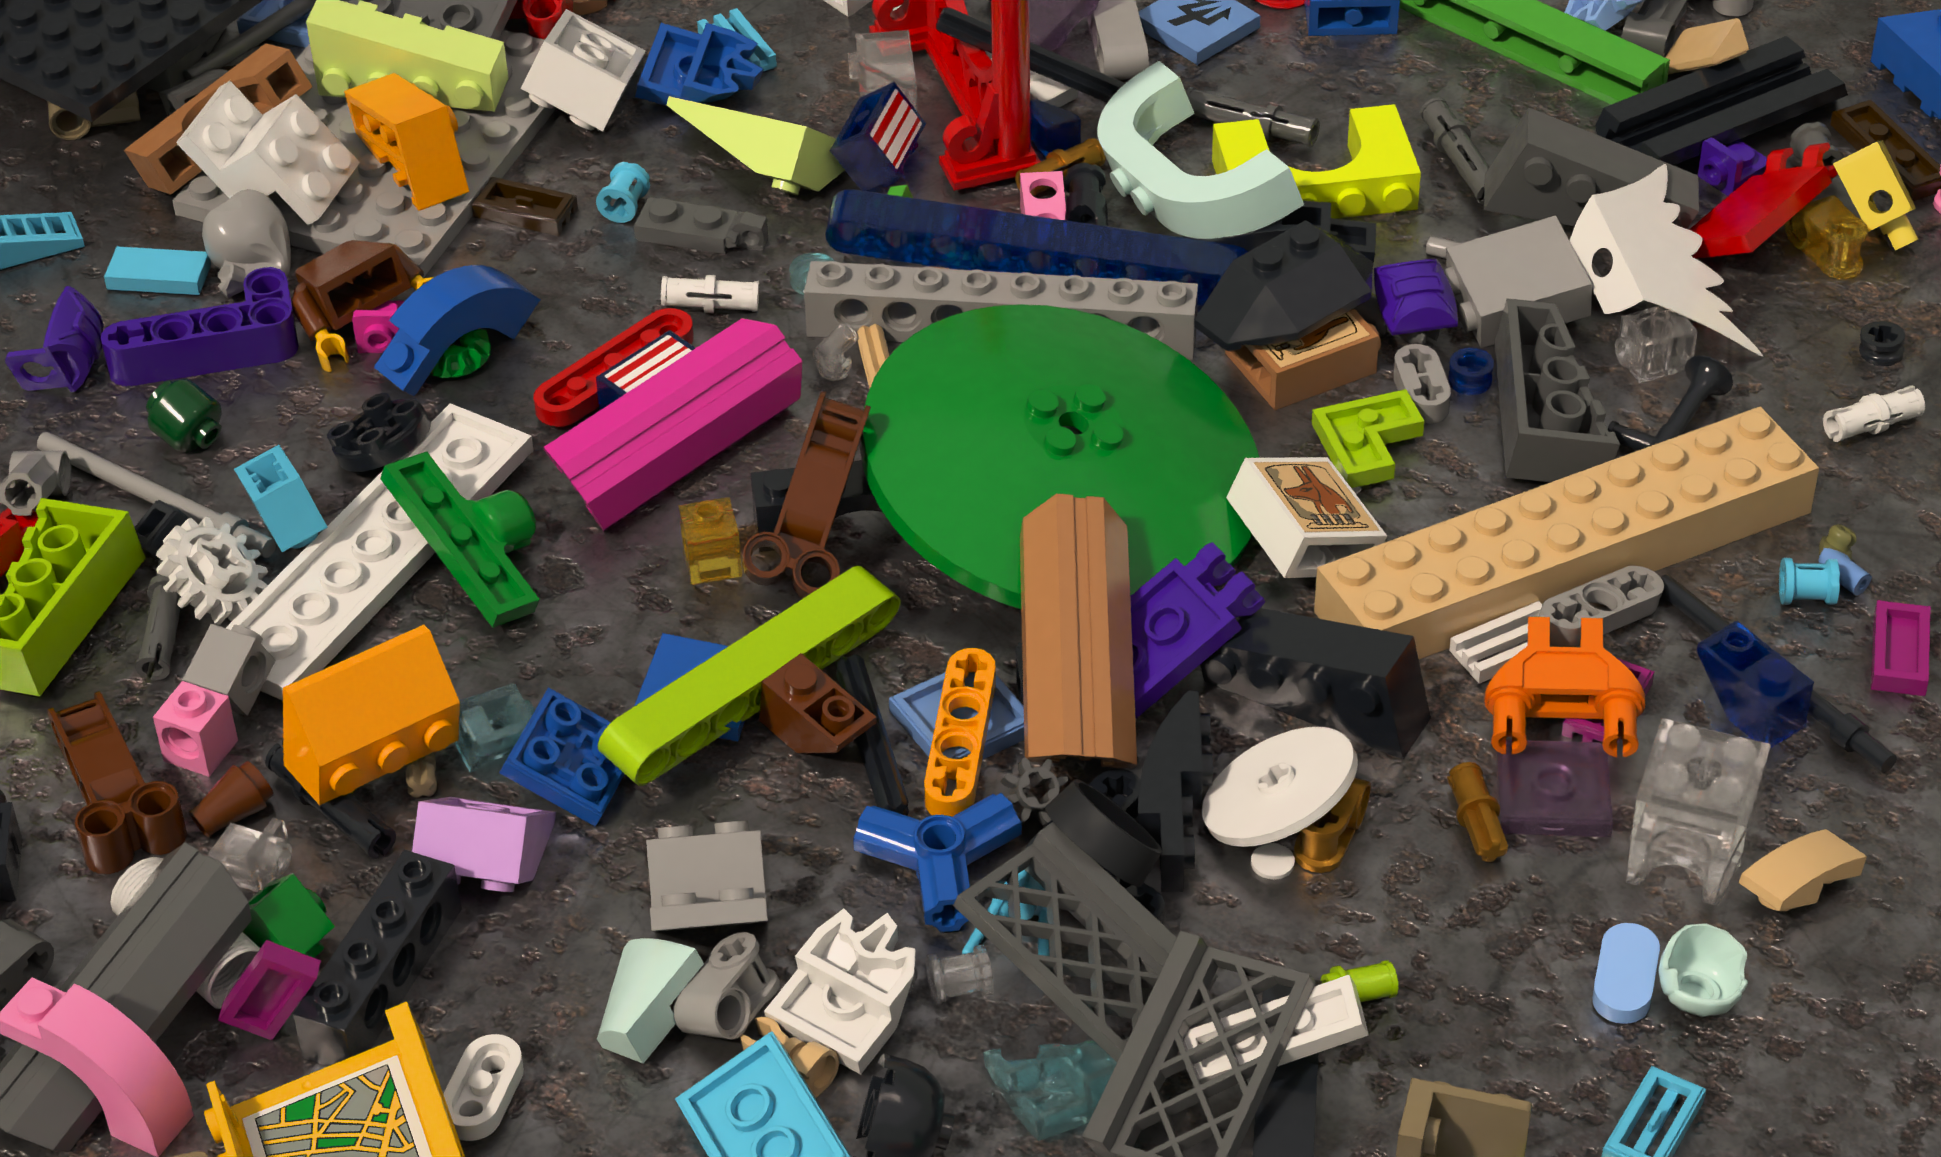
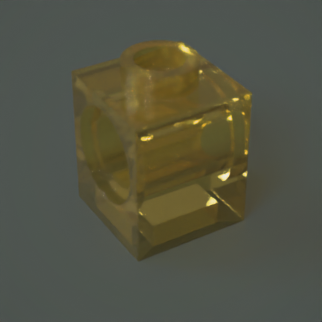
(710, 540)

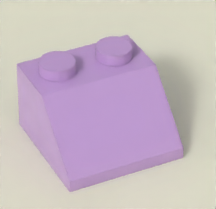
(484, 839)

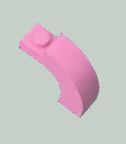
(110, 1054)

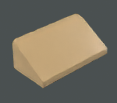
(1707, 46)

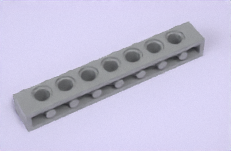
(914, 297)

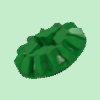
(466, 358)

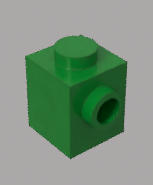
(288, 916)

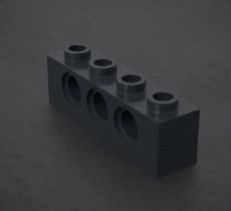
(378, 959)

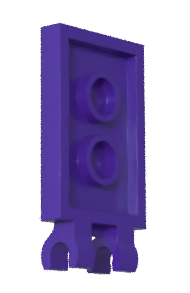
(1184, 620)

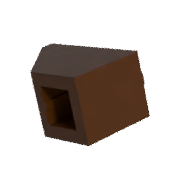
(811, 709)

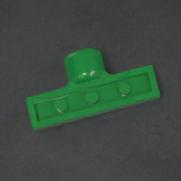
(469, 535)

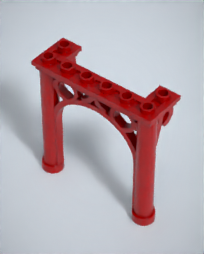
(987, 92)

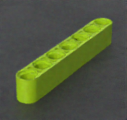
(728, 685)

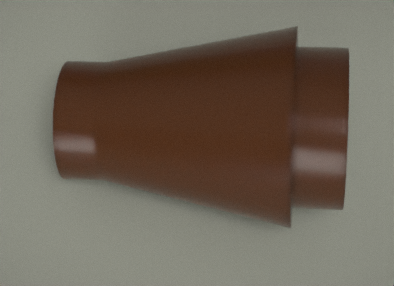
(234, 797)

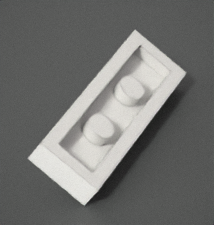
(1328, 1020)

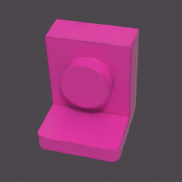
(373, 328)

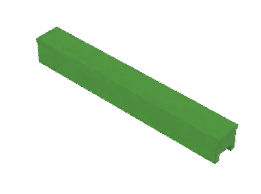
(1550, 44)

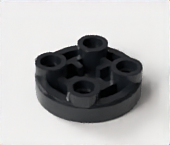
(380, 433)

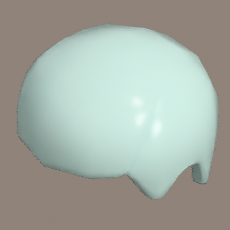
(1703, 970)

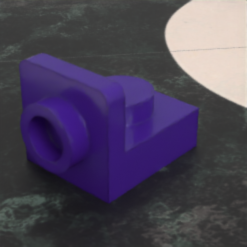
(1729, 165)

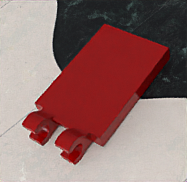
(1763, 203)

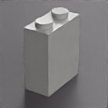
(1518, 264)

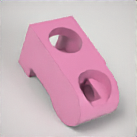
(1043, 207)

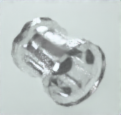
(959, 975)

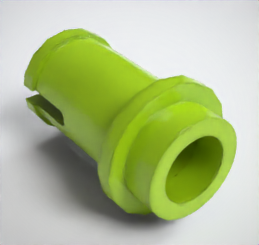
(1371, 981)

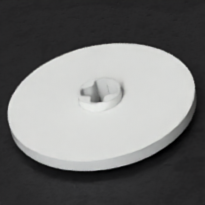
(1279, 786)

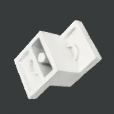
(269, 152)

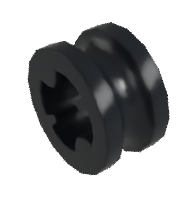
(1885, 353)

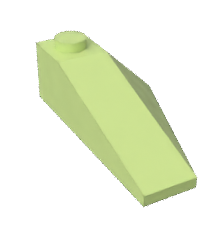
(774, 148)

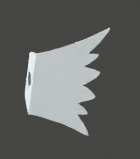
(1649, 256)

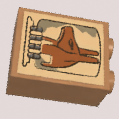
(1313, 364)

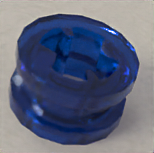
(1470, 360)

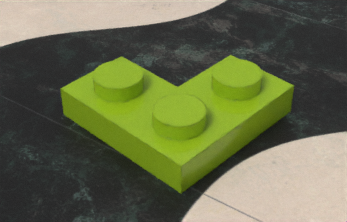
(1359, 429)

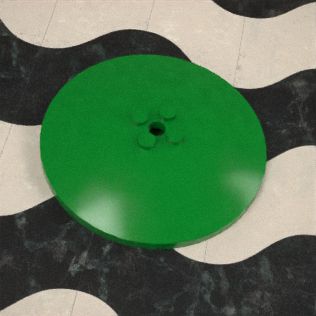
(975, 440)

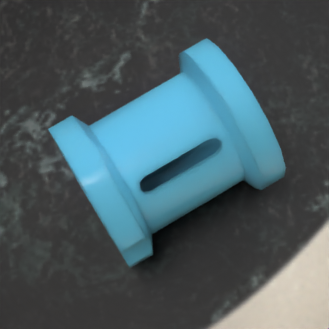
(624, 193)
(1809, 581)

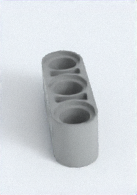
(1118, 39)

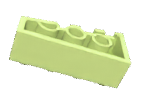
(361, 45)

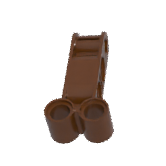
(812, 497)
(120, 807)

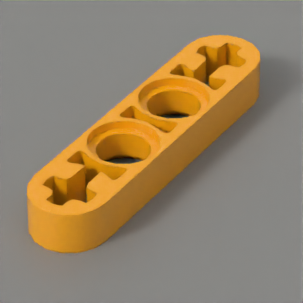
(960, 732)

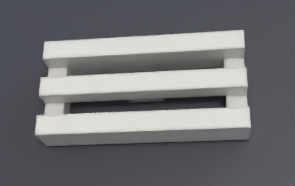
(1495, 636)

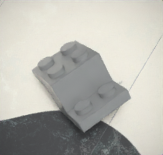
(706, 877)

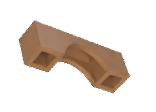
(263, 78)

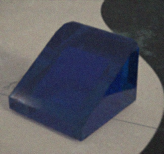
(1053, 127)

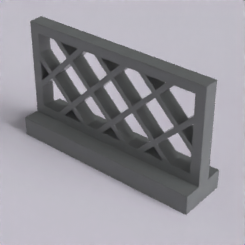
(1099, 903)
(1160, 1034)

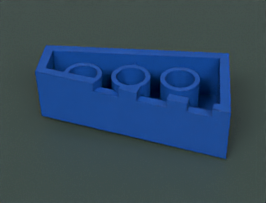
(1912, 52)

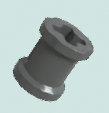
(1814, 134)

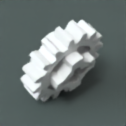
(210, 569)

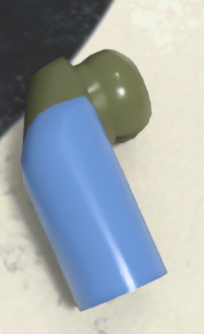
(1837, 546)

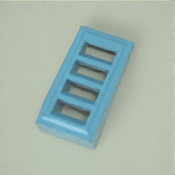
(34, 237)

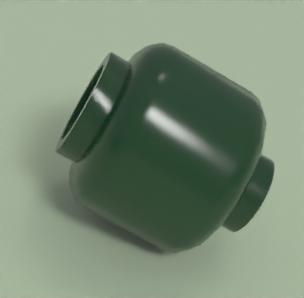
(184, 415)

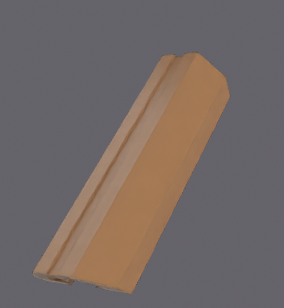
(1077, 633)

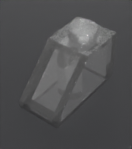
(883, 60)

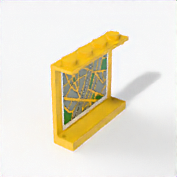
(360, 1107)

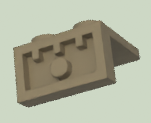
(1461, 1122)

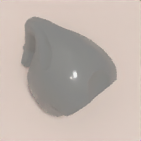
(246, 236)

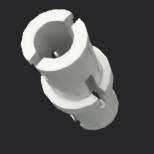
(676, 293)
(1873, 413)

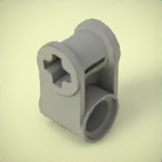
(726, 993)

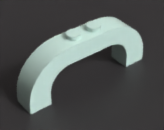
(1185, 203)

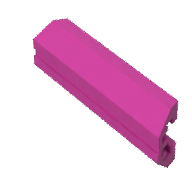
(679, 419)

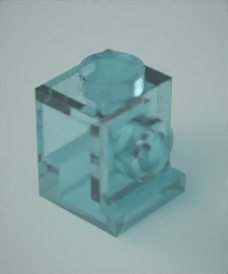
(491, 725)

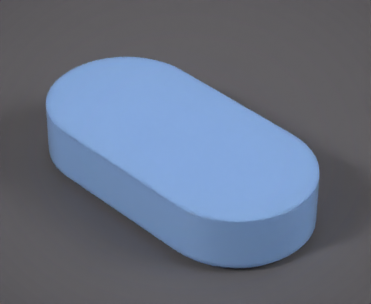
(1626, 973)

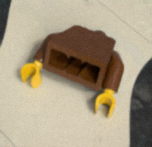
(347, 280)

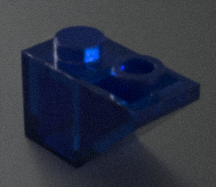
(1756, 684)

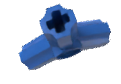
(939, 849)

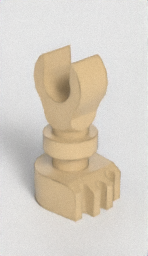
(813, 1060)

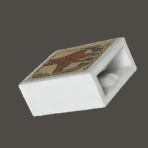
(1302, 513)

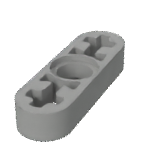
(1643, 596)

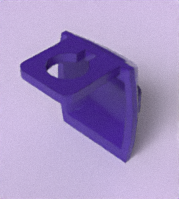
(1415, 296)
(69, 345)

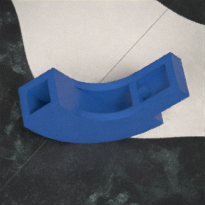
(446, 310)

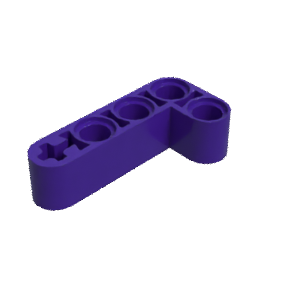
(206, 338)

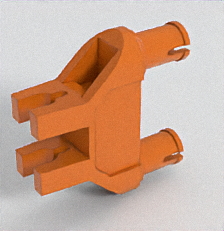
(1565, 684)

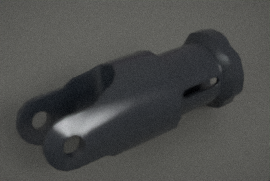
(1085, 199)

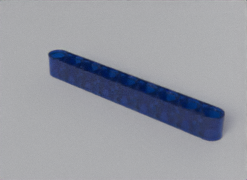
(1016, 243)

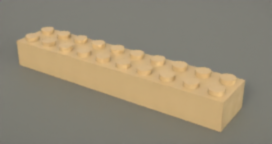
(1563, 534)

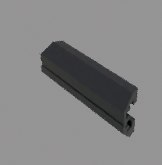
(1720, 103)

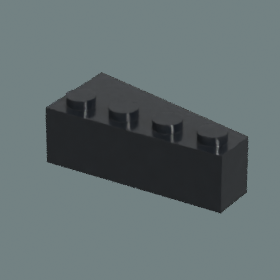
(1327, 675)

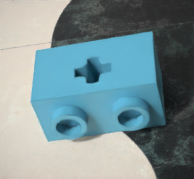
(281, 499)

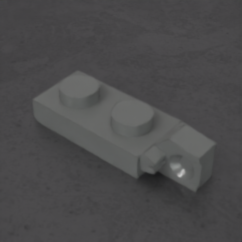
(699, 226)

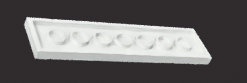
(371, 551)

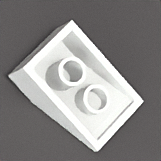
(582, 71)

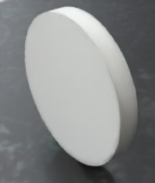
(1272, 861)

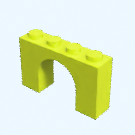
(1376, 181)

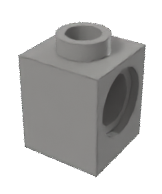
(232, 665)

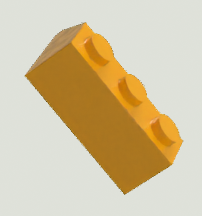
(369, 715)

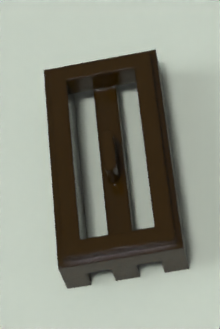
(524, 206)

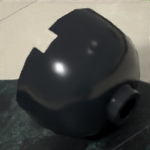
(904, 1112)

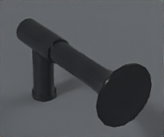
(1706, 378)

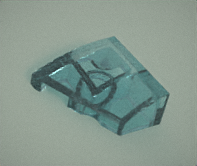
(1055, 1088)

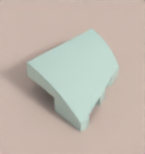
(640, 999)

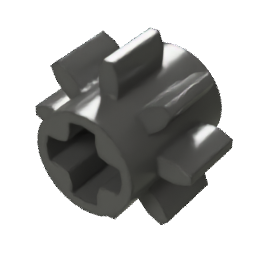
(1036, 777)

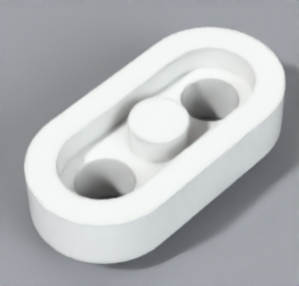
(480, 1093)

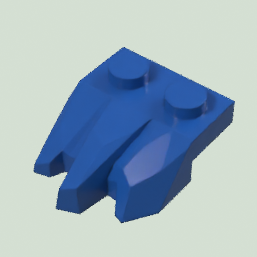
(698, 65)

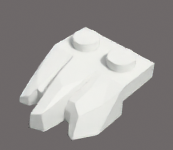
(847, 989)

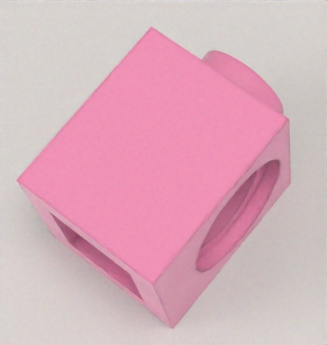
(195, 728)

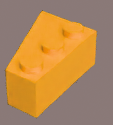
(413, 134)

